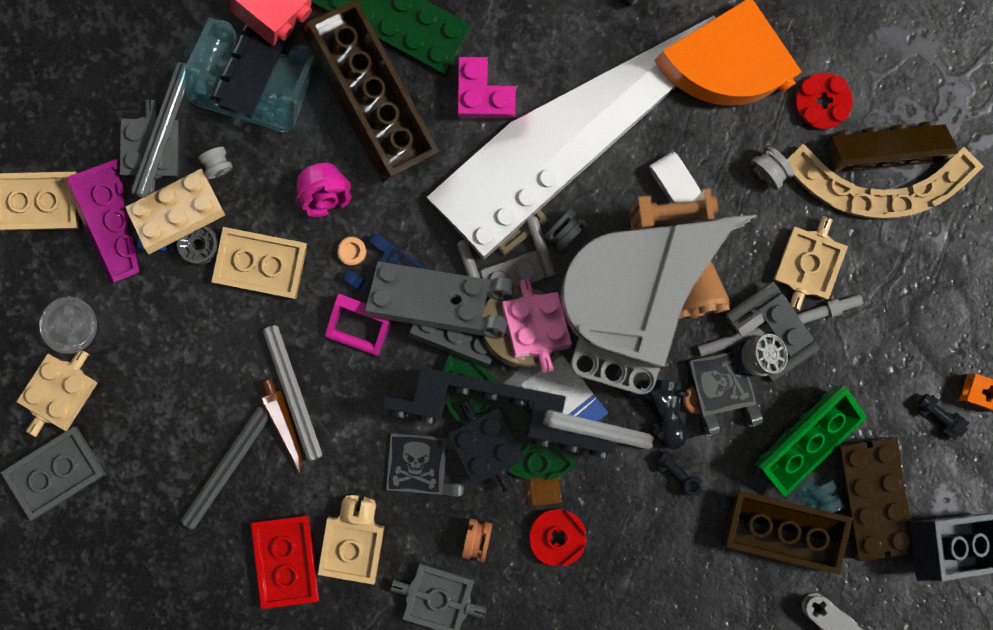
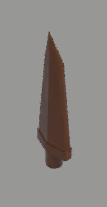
(279, 414)

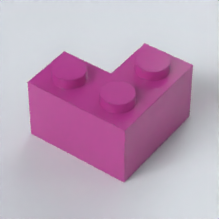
(478, 99)

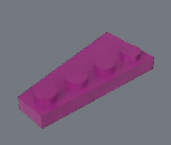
(102, 210)

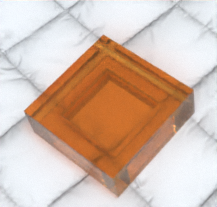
(545, 491)

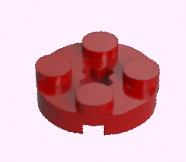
(812, 113)
(574, 537)

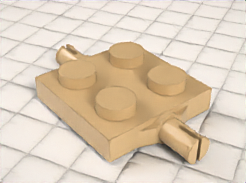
(810, 263)
(57, 392)

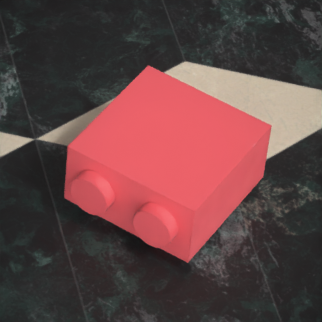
(271, 18)

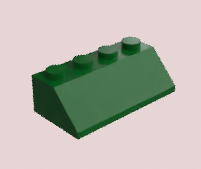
(810, 440)

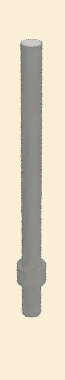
(832, 308)

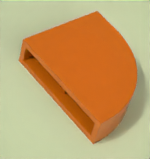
(730, 59)

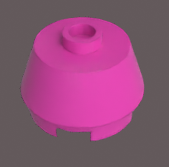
(321, 189)

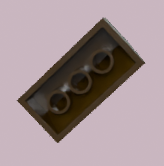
(890, 148)
(787, 532)

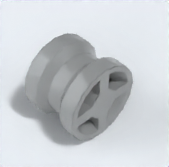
(215, 162)

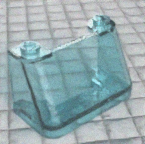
(283, 94)

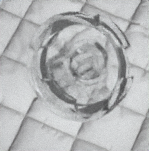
(68, 325)

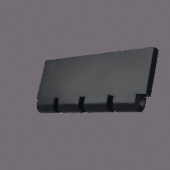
(247, 73)

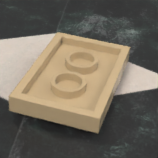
(36, 202)
(175, 211)
(259, 263)

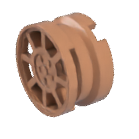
(474, 538)

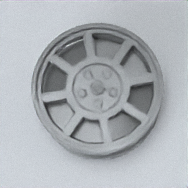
(772, 167)
(762, 355)

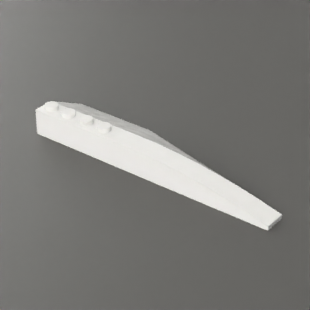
(548, 150)

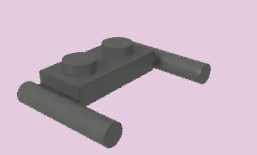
(783, 323)

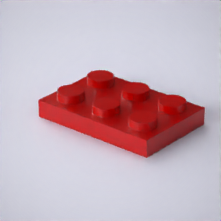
(285, 562)

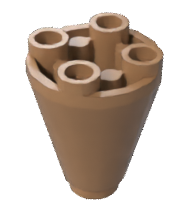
(706, 296)

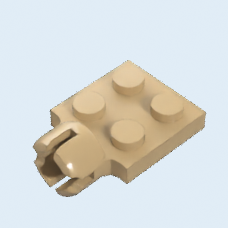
(352, 542)

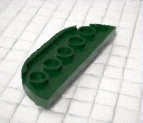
(538, 459)

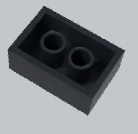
(952, 547)

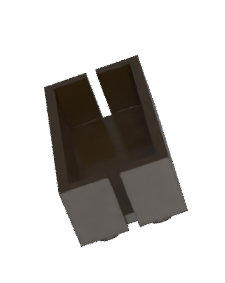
(875, 498)

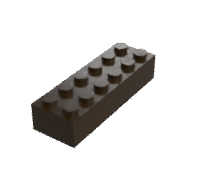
(369, 90)

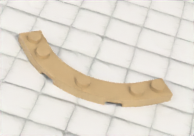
(882, 203)

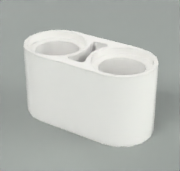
(674, 179)

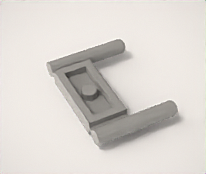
(530, 266)

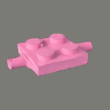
(536, 325)

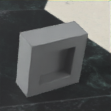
(747, 322)

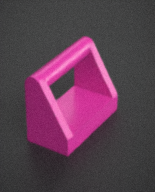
(349, 340)

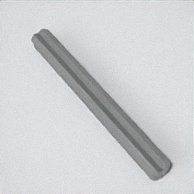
(292, 392)
(598, 429)

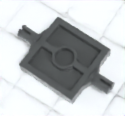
(134, 140)
(438, 598)

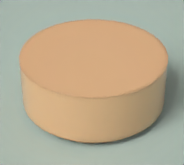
(352, 251)

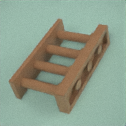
(648, 215)

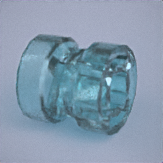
(826, 496)

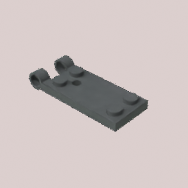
(426, 295)

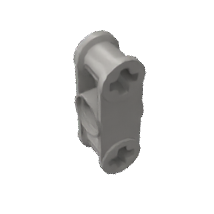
(829, 617)

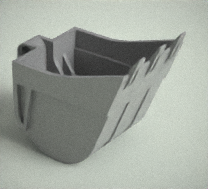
(629, 294)

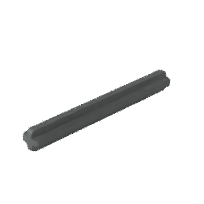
(160, 132)
(225, 468)

